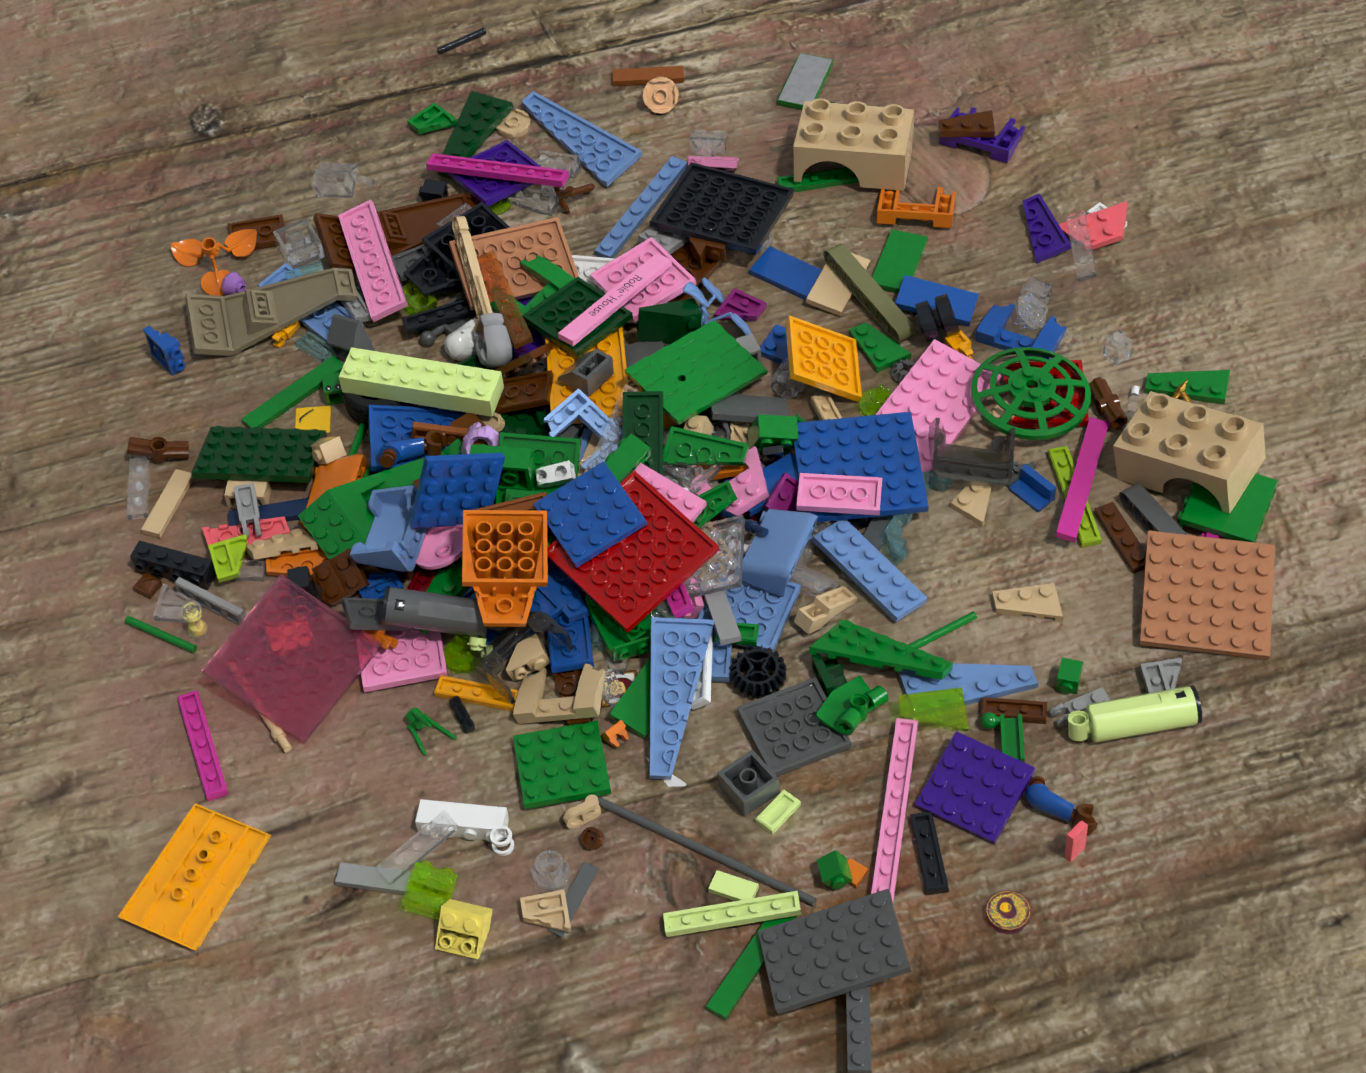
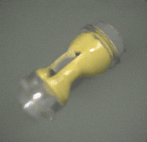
(197, 628)

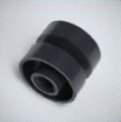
(932, 319)

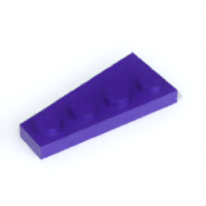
(1044, 230)

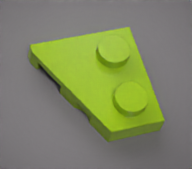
(228, 557)

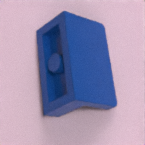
(1033, 489)

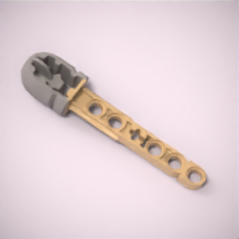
(492, 337)

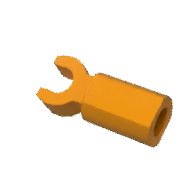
(284, 334)

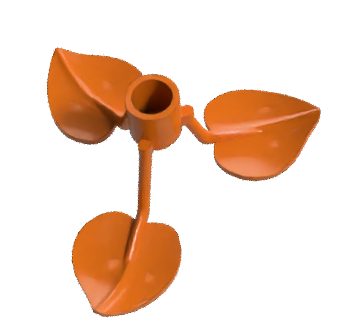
(190, 250)

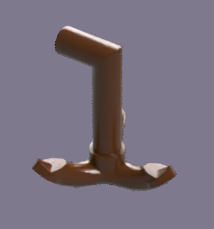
(571, 191)

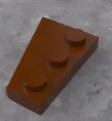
(969, 125)

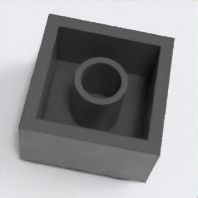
(748, 782)

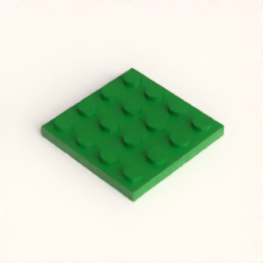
(561, 764)

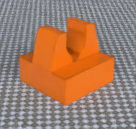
(610, 734)

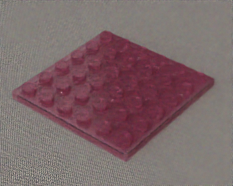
(291, 658)

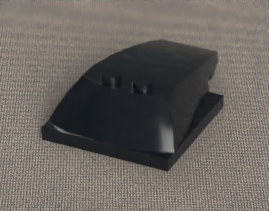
(437, 270)

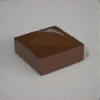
(147, 585)

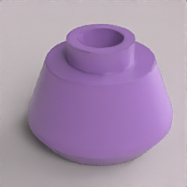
(233, 284)

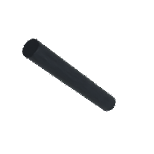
(462, 40)

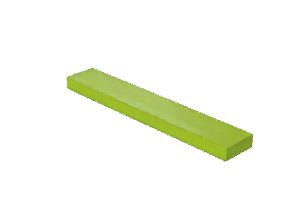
(1063, 468)

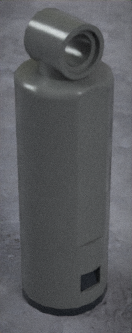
(433, 612)

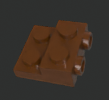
(339, 578)

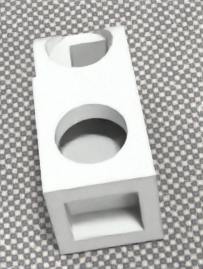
(555, 474)

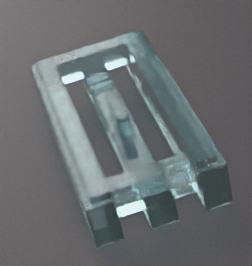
(317, 344)

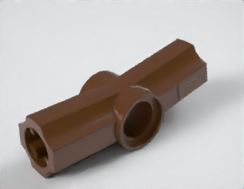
(1107, 403)
(158, 448)

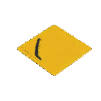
(313, 418)

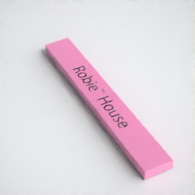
(614, 299)

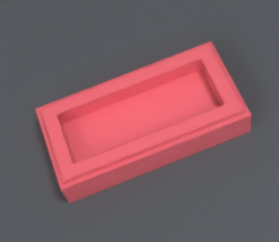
(1076, 841)

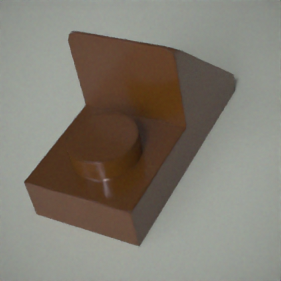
(705, 249)

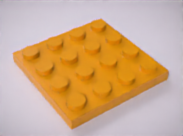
(823, 358)

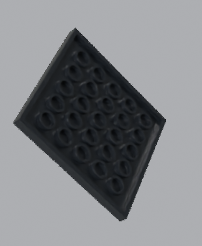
(722, 208)

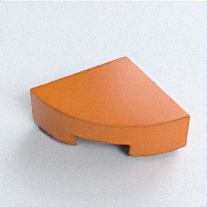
(858, 872)

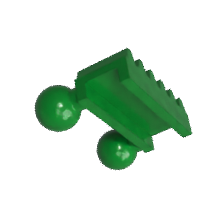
(1011, 733)

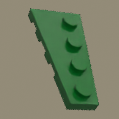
(1200, 386)

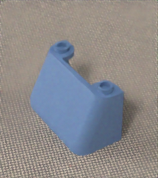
(391, 538)
(774, 557)

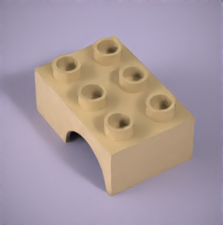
(863, 137)
(1192, 443)

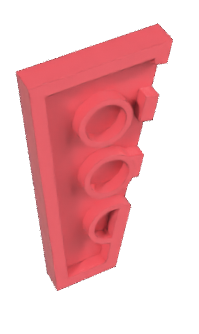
(268, 527)

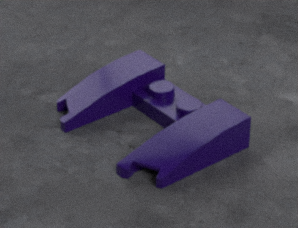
(1000, 146)

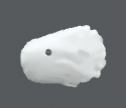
(461, 343)

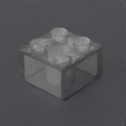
(298, 243)

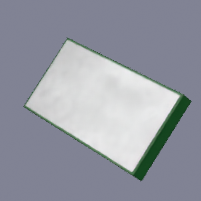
(805, 80)

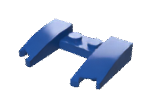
(992, 332)

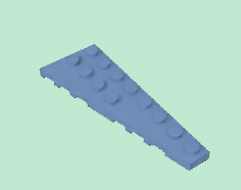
(597, 149)
(675, 667)

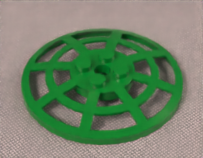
(1028, 397)

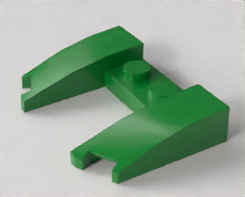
(549, 275)

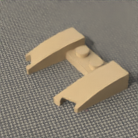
(532, 708)

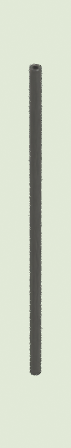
(738, 866)

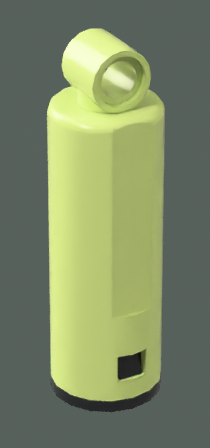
(1136, 715)

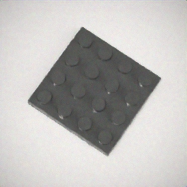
(788, 730)

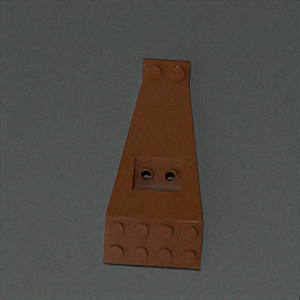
(401, 226)

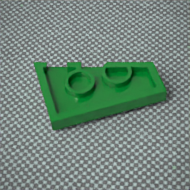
(877, 347)

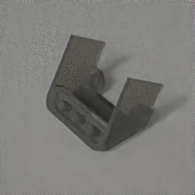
(491, 658)

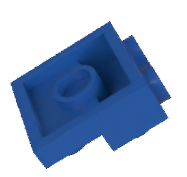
(165, 350)

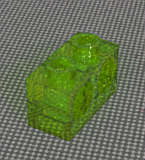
(417, 301)

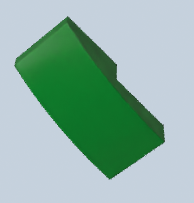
(634, 634)

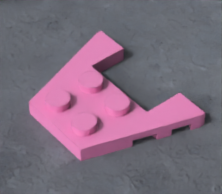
(748, 486)

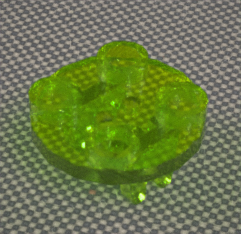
(878, 395)
(459, 655)

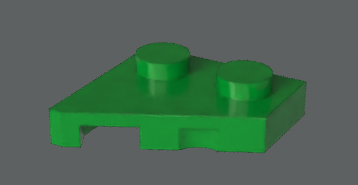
(431, 119)

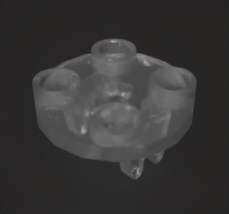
(1030, 312)

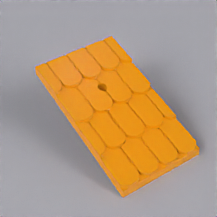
(186, 888)

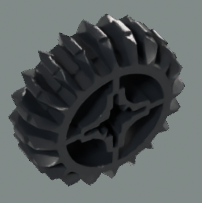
(757, 664)

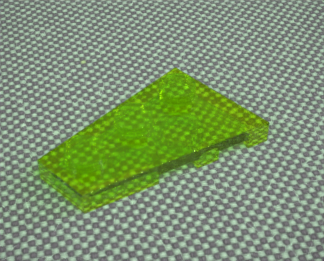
(935, 707)

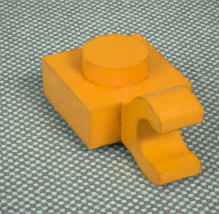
(959, 343)

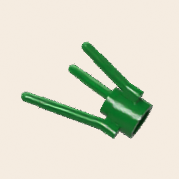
(418, 721)

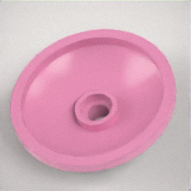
(441, 547)

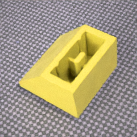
(463, 928)

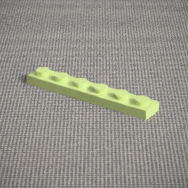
(731, 914)

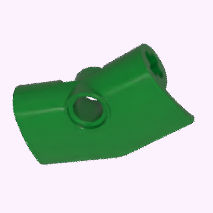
(850, 705)

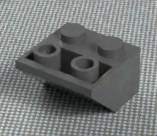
(346, 334)
(588, 372)

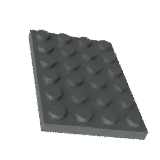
(834, 951)

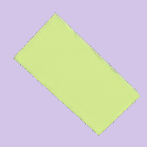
(778, 812)
(732, 887)

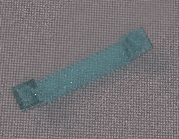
(894, 542)

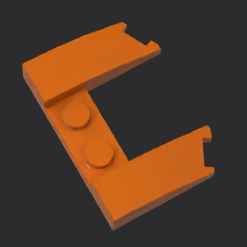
(941, 212)

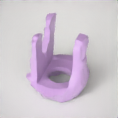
(477, 432)

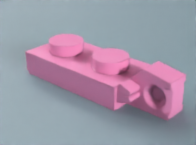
(727, 163)

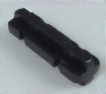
(462, 714)

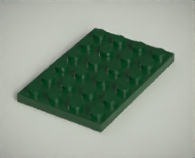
(257, 454)

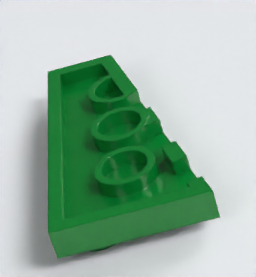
(696, 448)
(717, 500)

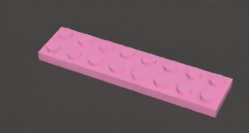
(372, 260)

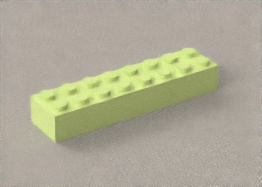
(421, 381)

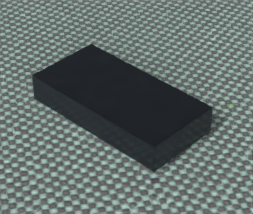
(771, 454)

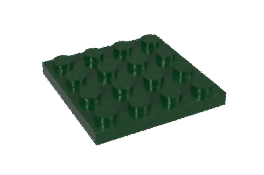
(564, 307)

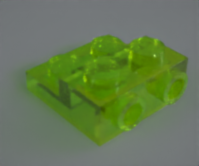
(429, 889)

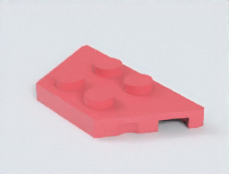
(1105, 225)

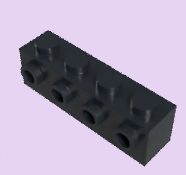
(173, 564)

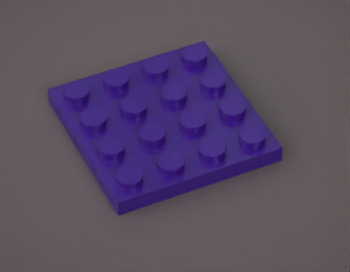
(490, 189)
(975, 787)

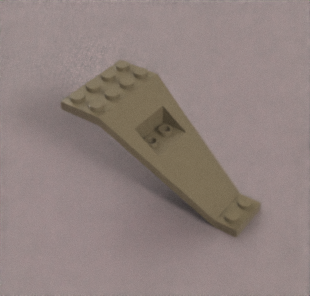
(241, 319)

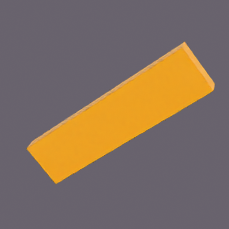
(473, 693)

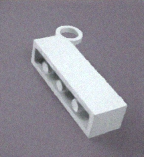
(473, 820)

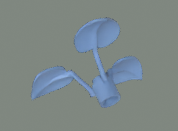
(693, 290)

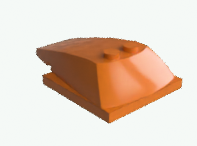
(504, 562)

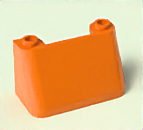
(336, 474)

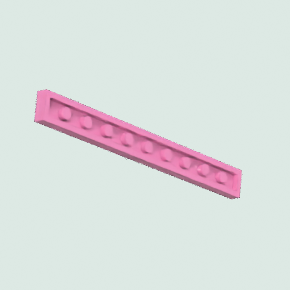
(895, 806)

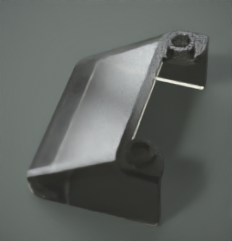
(972, 463)

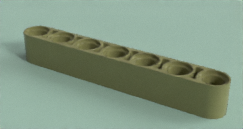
(869, 293)

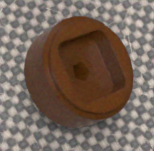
(592, 838)

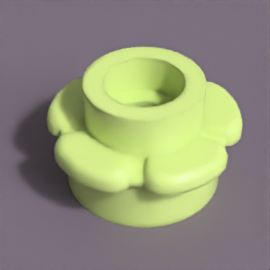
(477, 643)

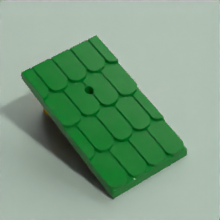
(696, 372)

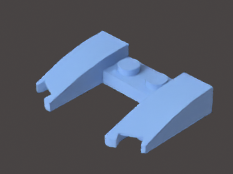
(571, 409)

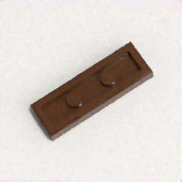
(1031, 710)

